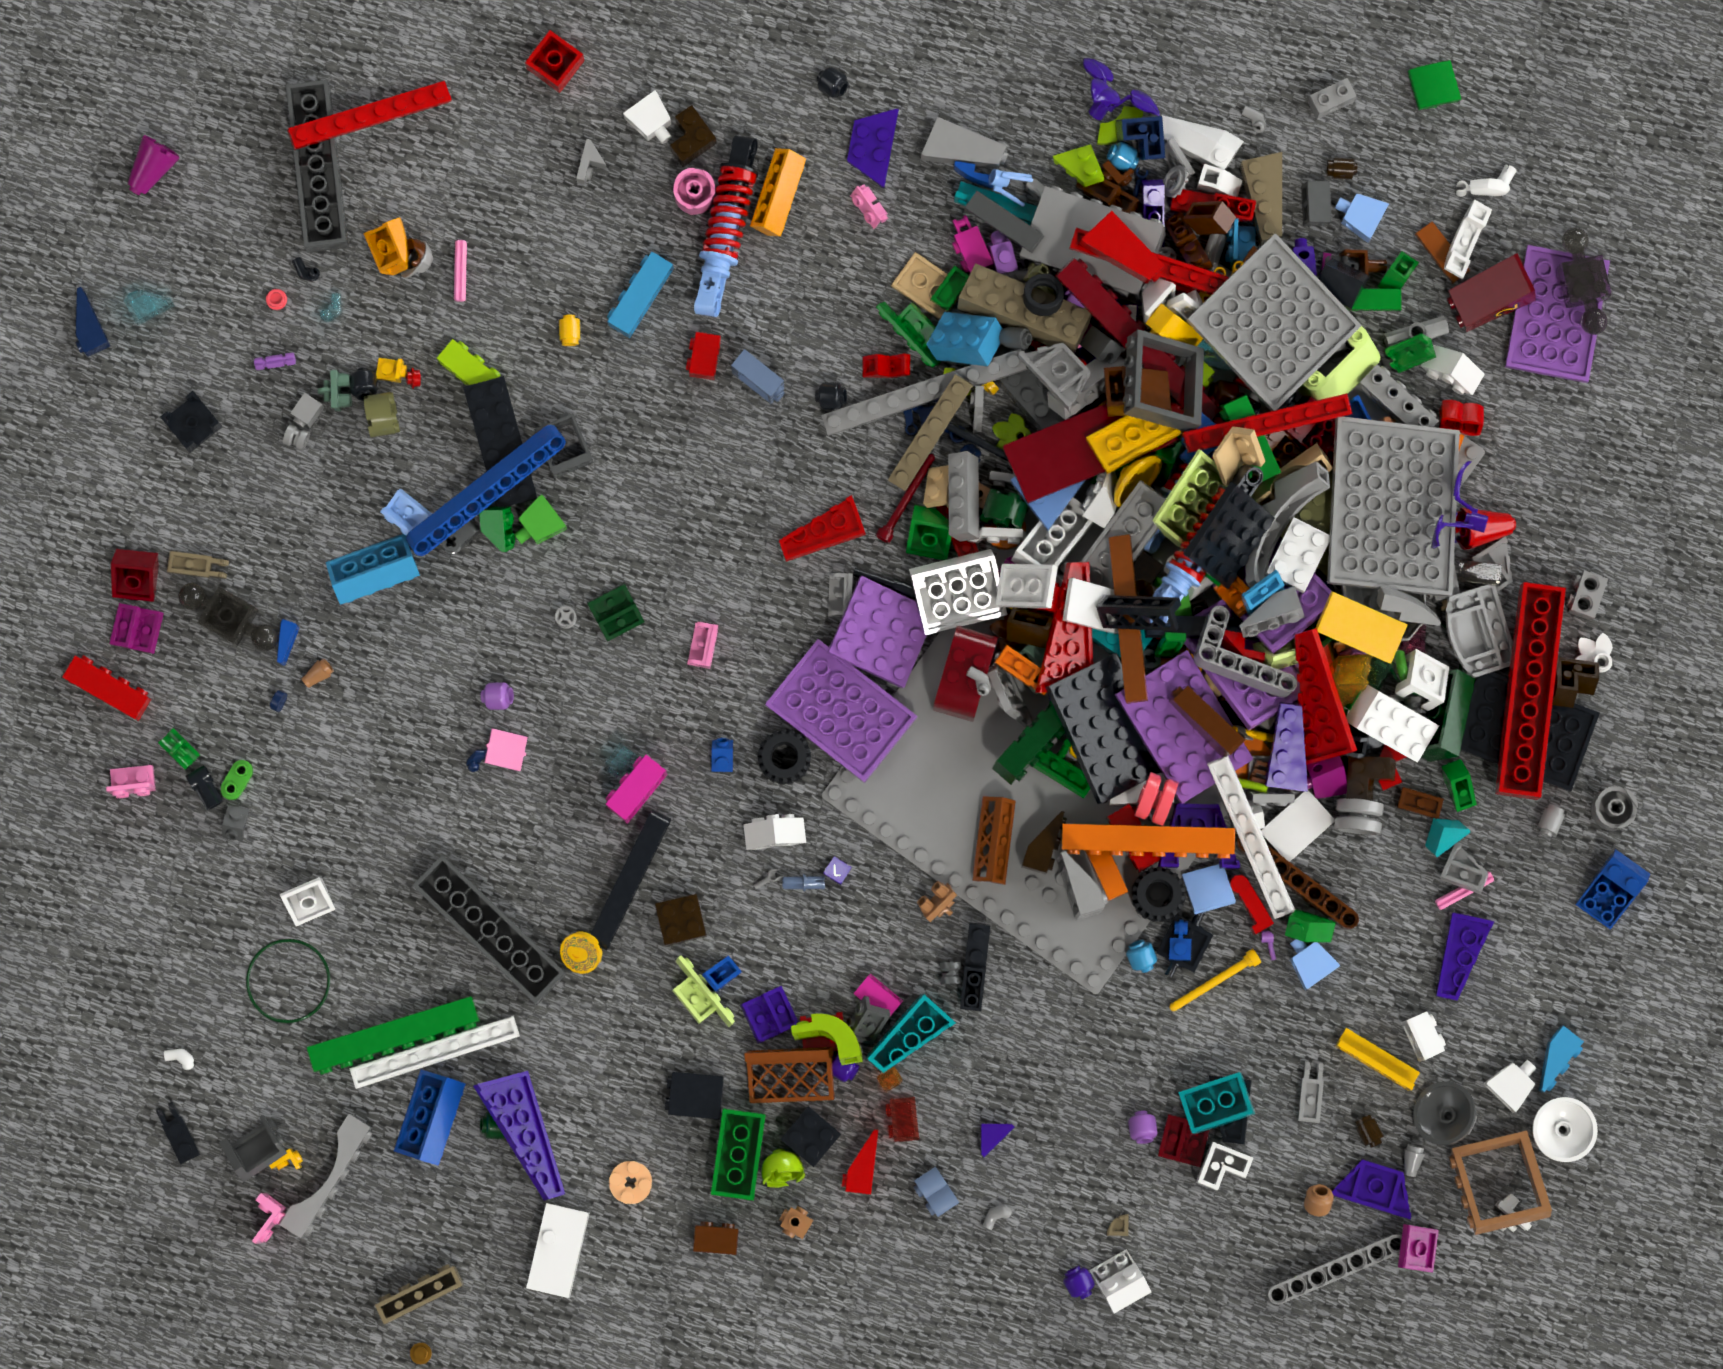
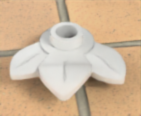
(1593, 651)

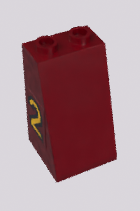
(1492, 293)

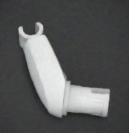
(1489, 186)

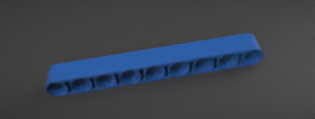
(485, 490)

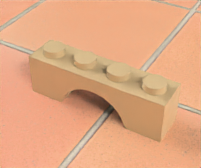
(1266, 489)

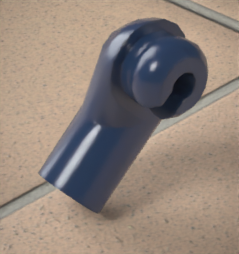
(474, 760)

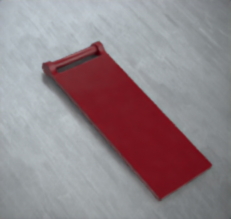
(1060, 454)

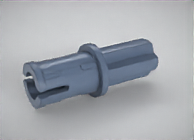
(804, 882)

